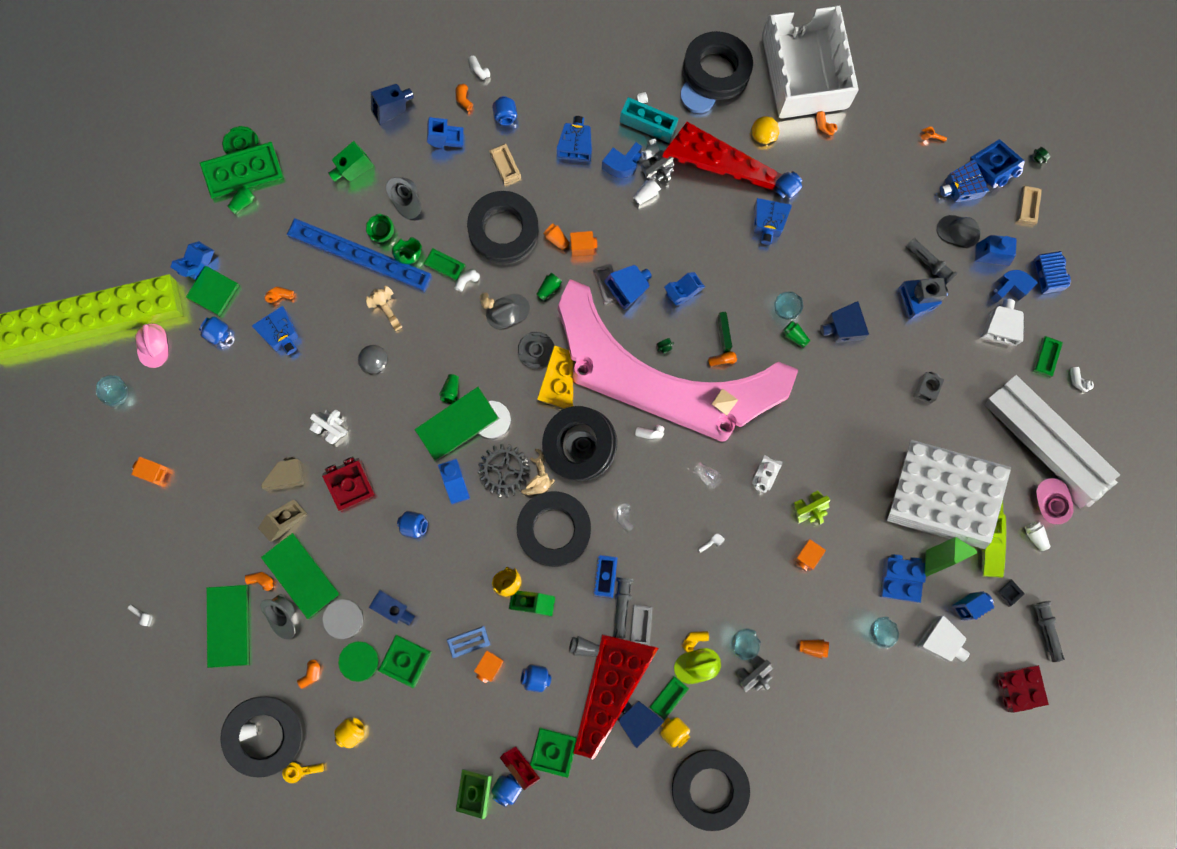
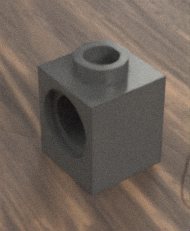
(936, 285)
(923, 392)

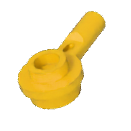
(295, 771)

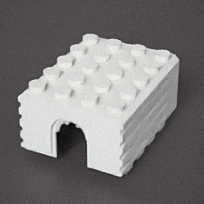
(810, 63)
(949, 494)

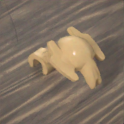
(378, 297)
(540, 482)

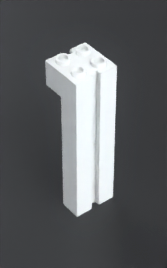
(1053, 442)

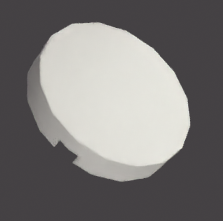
(499, 427)

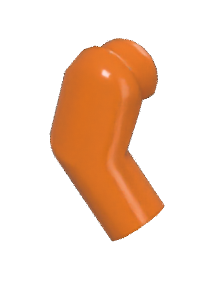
(460, 92)
(823, 126)
(277, 293)
(260, 578)

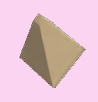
(724, 402)

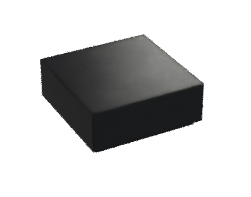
(1010, 592)

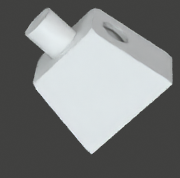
(1005, 324)
(944, 641)

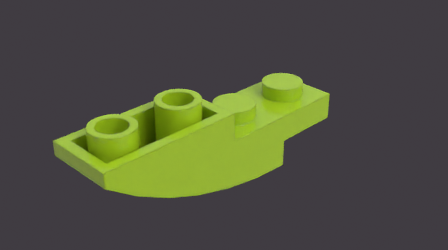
(994, 554)

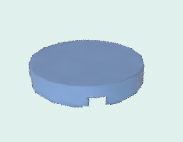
(694, 101)

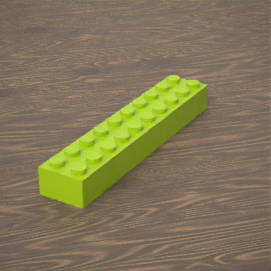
(89, 316)

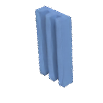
(484, 636)

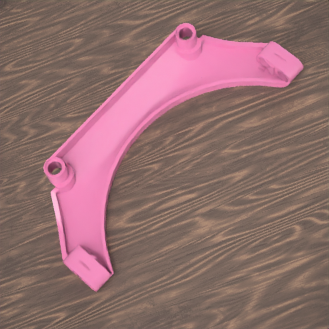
(685, 402)

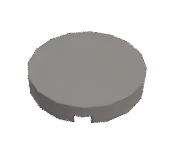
(342, 619)

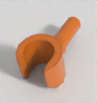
(930, 132)

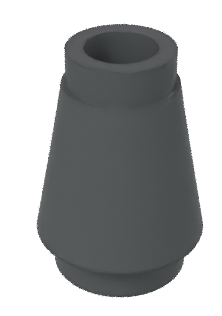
(583, 647)

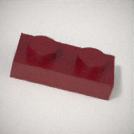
(519, 768)

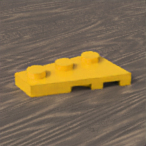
(558, 380)

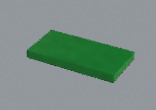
(240, 169)
(457, 424)
(300, 576)
(227, 626)

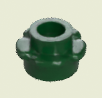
(1041, 155)
(665, 345)

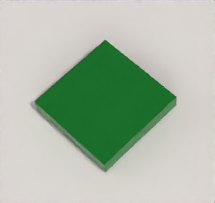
(212, 291)
(404, 661)
(553, 752)

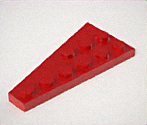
(717, 156)
(613, 681)

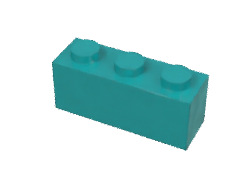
(648, 120)

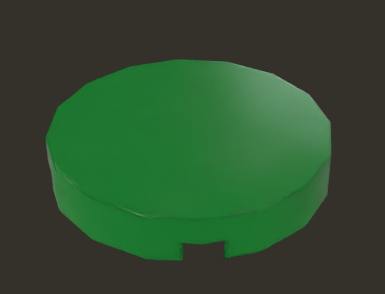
(239, 139)
(358, 661)

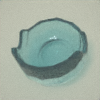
(788, 305)
(112, 390)
(884, 632)
(745, 644)

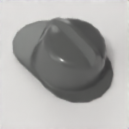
(404, 196)
(959, 230)
(508, 311)
(581, 445)
(279, 615)

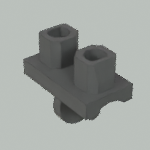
(660, 169)
(749, 680)

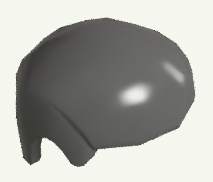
(372, 359)

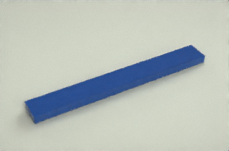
(358, 254)

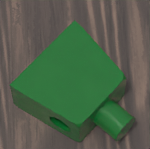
(350, 163)

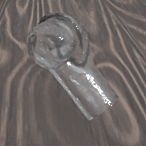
(623, 517)

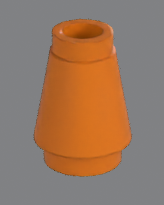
(556, 236)
(817, 648)

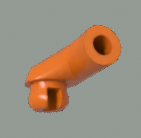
(727, 357)
(312, 674)

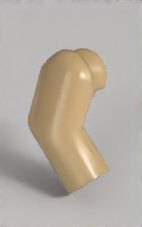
(486, 301)

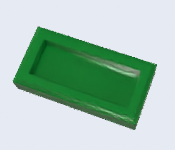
(444, 264)
(1047, 356)
(668, 697)

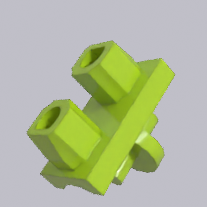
(813, 511)

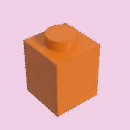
(582, 243)
(148, 470)
(809, 555)
(488, 667)

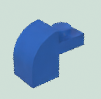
(442, 135)
(622, 165)
(194, 260)
(1016, 282)
(684, 288)

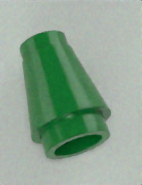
(241, 200)
(549, 286)
(796, 334)
(449, 391)

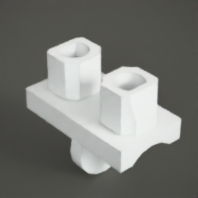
(329, 422)
(766, 474)

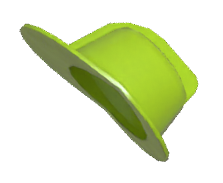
(697, 666)

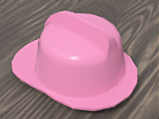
(151, 345)
(1054, 501)

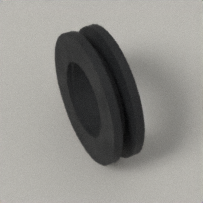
(717, 43)
(493, 203)
(553, 443)
(557, 501)
(276, 761)
(739, 794)

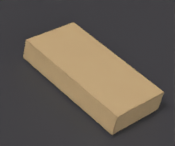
(505, 163)
(1029, 205)

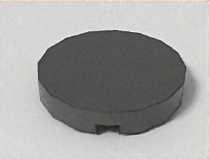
(535, 350)

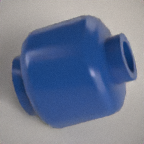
(504, 110)
(788, 184)
(214, 330)
(412, 524)
(535, 678)
(506, 790)

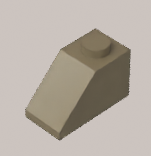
(284, 474)
(281, 520)

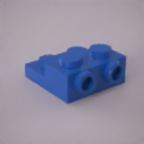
(998, 163)
(903, 578)

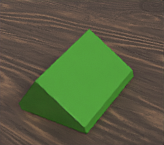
(947, 555)
(474, 793)

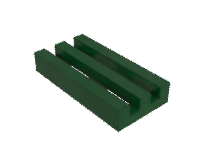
(724, 331)

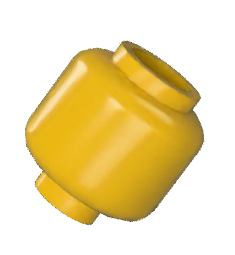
(349, 732)
(675, 732)

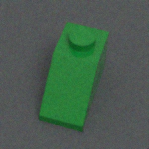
(532, 603)

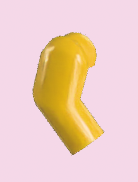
(693, 638)

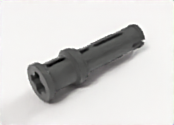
(938, 267)
(623, 597)
(1047, 622)

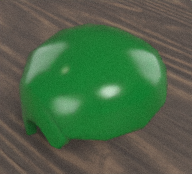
(380, 228)
(407, 251)

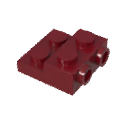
(348, 483)
(1022, 689)

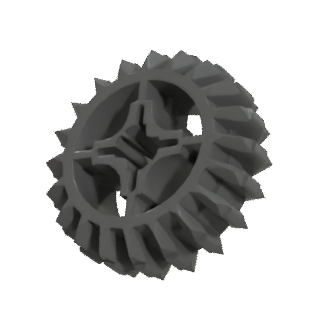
(513, 472)

